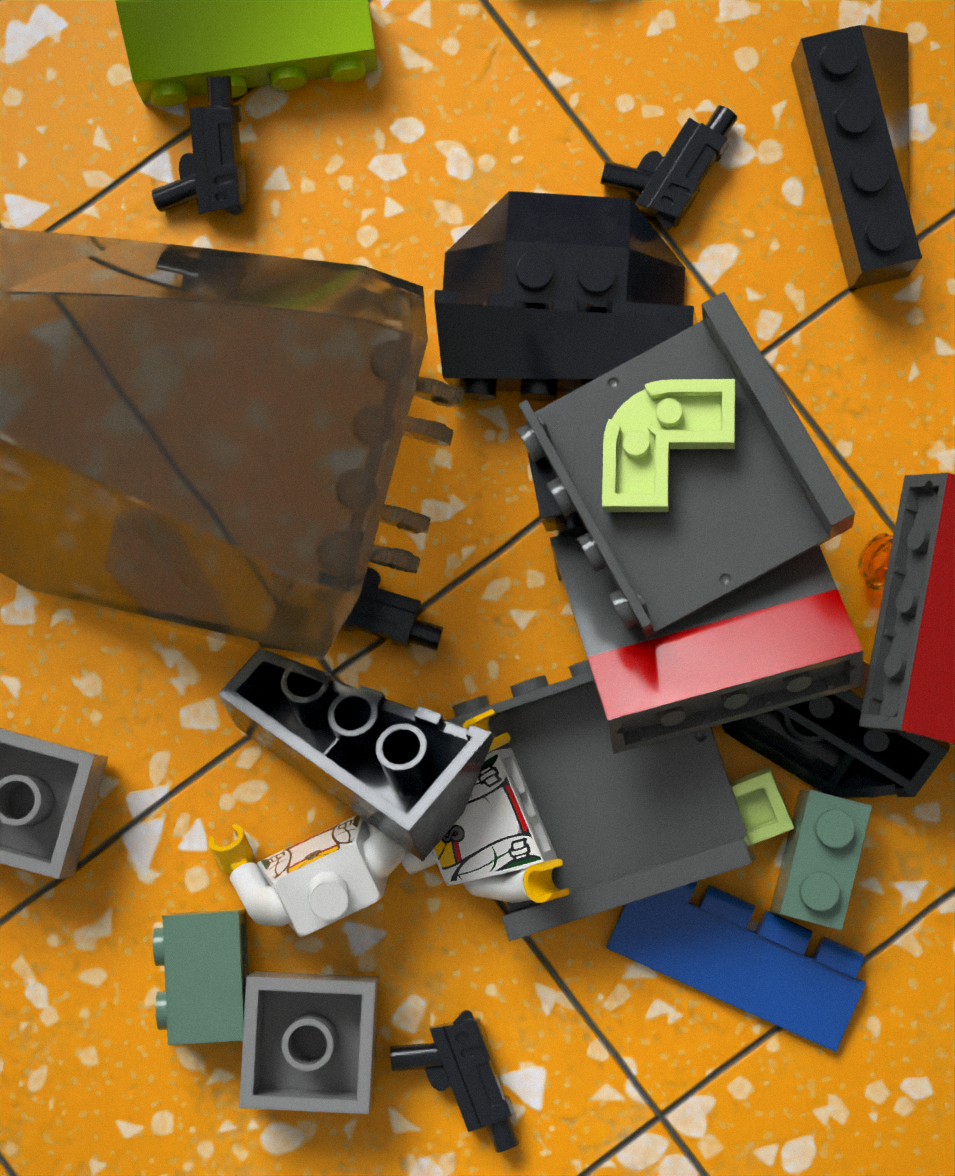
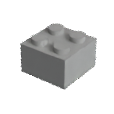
(45, 803)
(309, 1042)

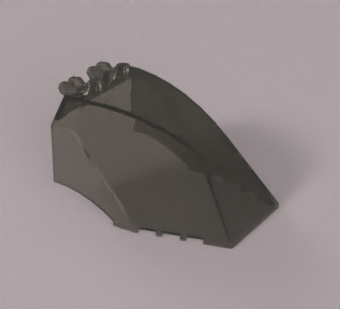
(205, 432)

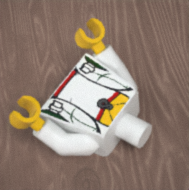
(500, 838)
(313, 879)

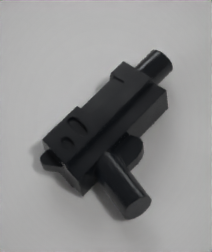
(215, 168)
(672, 182)
(390, 616)
(464, 1061)

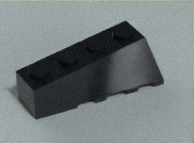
(859, 131)
(546, 349)
(377, 757)

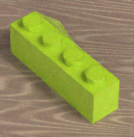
(253, 41)

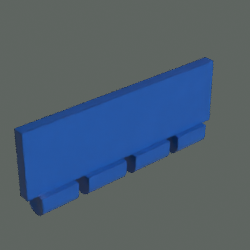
(745, 968)

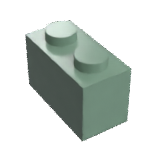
(821, 858)
(203, 976)

